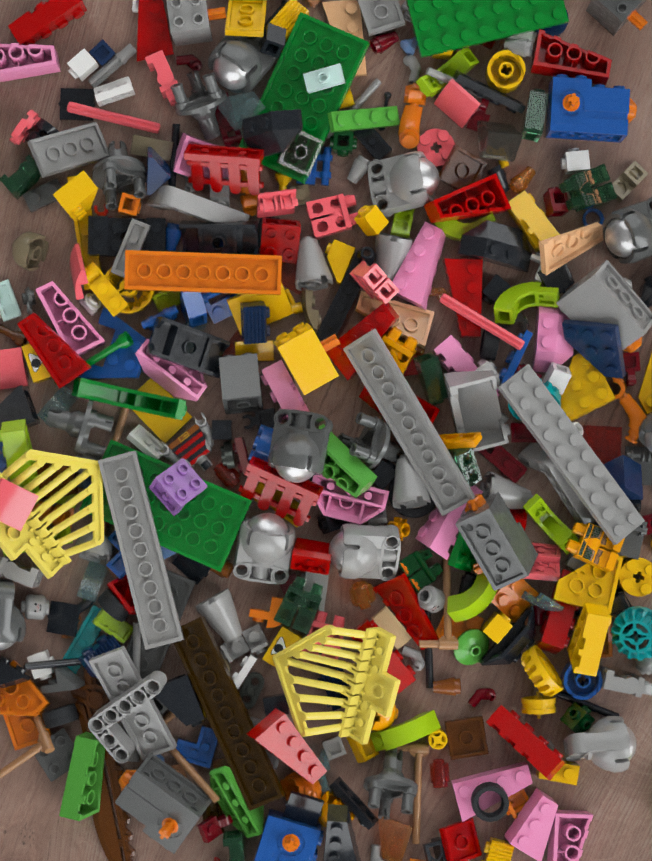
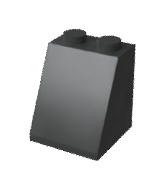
(240, 383)

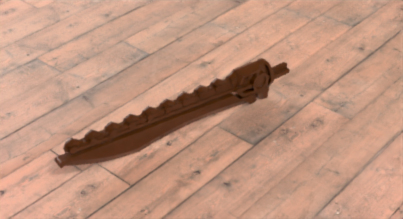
(89, 700)

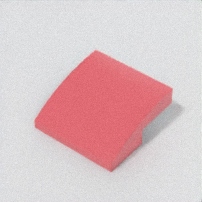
(457, 103)
(77, 271)
(12, 368)
(15, 504)
(546, 564)

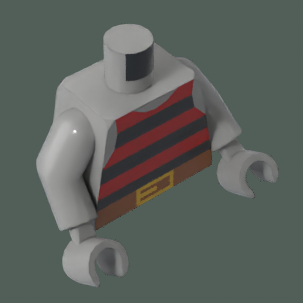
(192, 445)

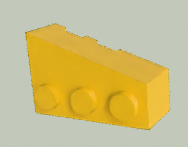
(77, 196)
(531, 219)
(588, 639)

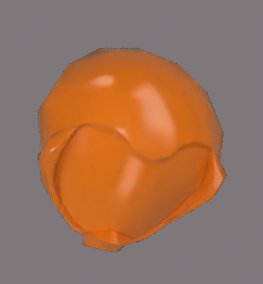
(296, 783)

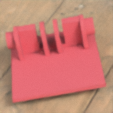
(276, 203)

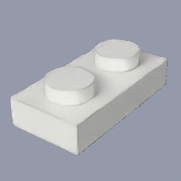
(145, 442)
(246, 664)

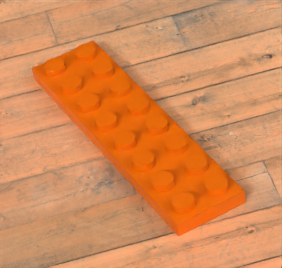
(202, 272)

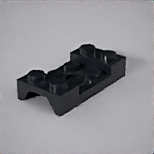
(106, 233)
(237, 237)
(170, 341)

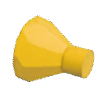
(282, 180)

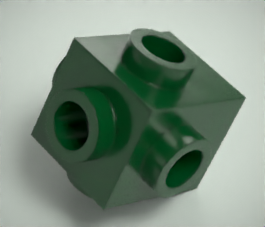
(347, 136)
(578, 718)

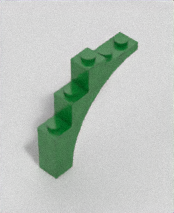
(129, 398)

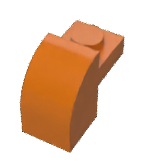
(259, 615)

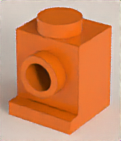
(129, 205)

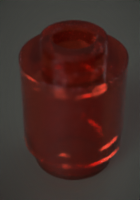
(227, 476)
(439, 773)

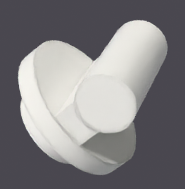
(91, 303)

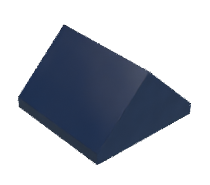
(157, 171)
(627, 475)

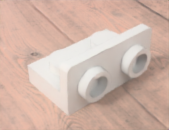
(114, 91)

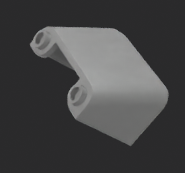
(477, 406)

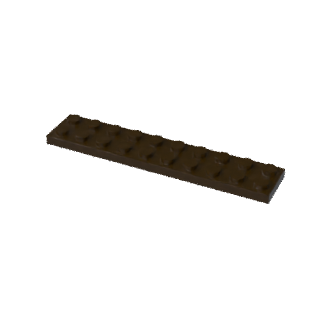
(227, 714)

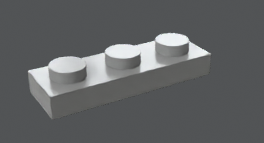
(133, 240)

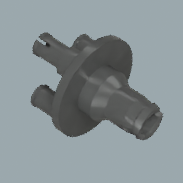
(201, 103)
(119, 174)
(79, 424)
(373, 442)
(390, 785)

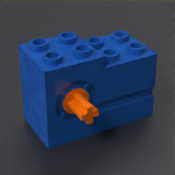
(586, 111)
(288, 839)

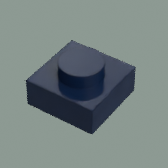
(102, 53)

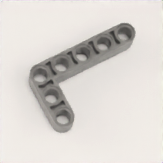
(175, 199)
(535, 458)
(108, 720)

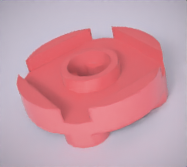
(21, 130)
(440, 137)

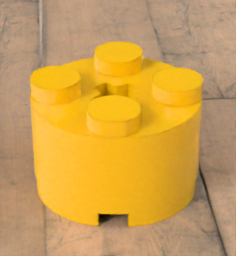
(510, 62)
(629, 584)

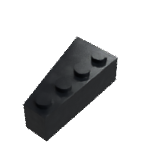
(339, 837)

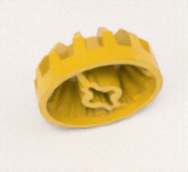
(139, 304)
(541, 671)

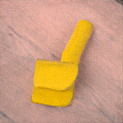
(296, 307)

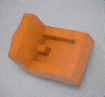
(517, 802)

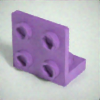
(177, 486)

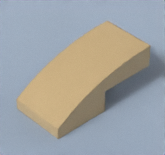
(387, 621)

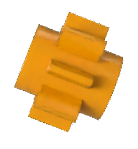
(403, 526)

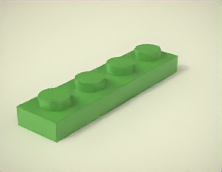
(363, 119)

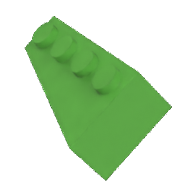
(346, 469)

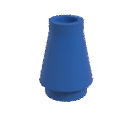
(173, 236)

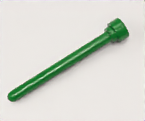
(123, 341)

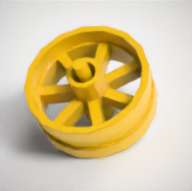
(538, 705)

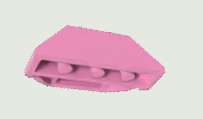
(549, 339)
(174, 378)
(341, 505)

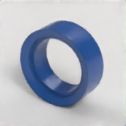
(598, 212)

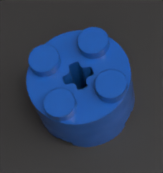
(262, 443)
(583, 691)

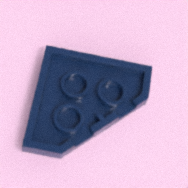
(598, 344)

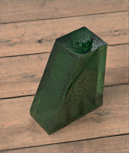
(534, 115)
(431, 377)

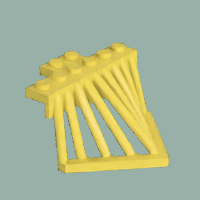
(34, 536)
(370, 689)

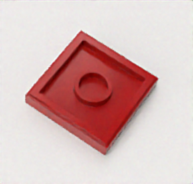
(460, 841)

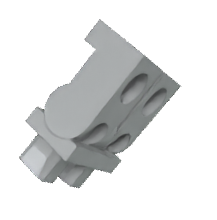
(20, 573)
(625, 683)

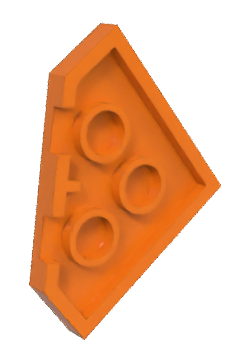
(22, 699)

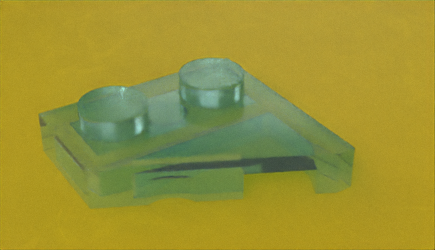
(240, 107)

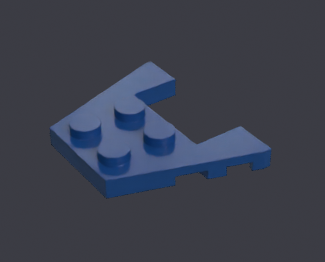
(122, 362)

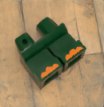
(426, 574)

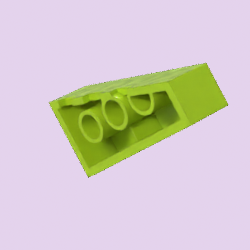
(15, 443)

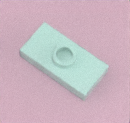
(324, 78)
(8, 303)

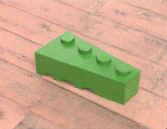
(84, 779)

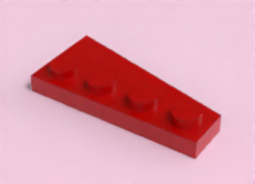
(152, 29)
(53, 351)
(403, 601)

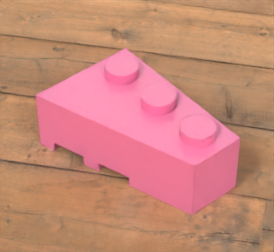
(533, 825)

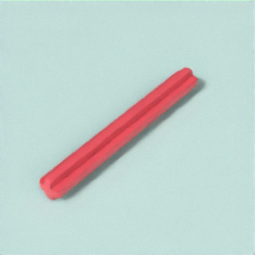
(113, 117)
(482, 321)

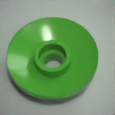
(468, 641)

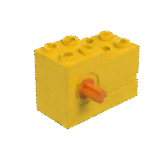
(307, 357)

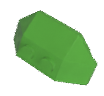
(234, 804)

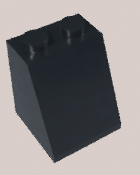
(19, 406)
(182, 700)

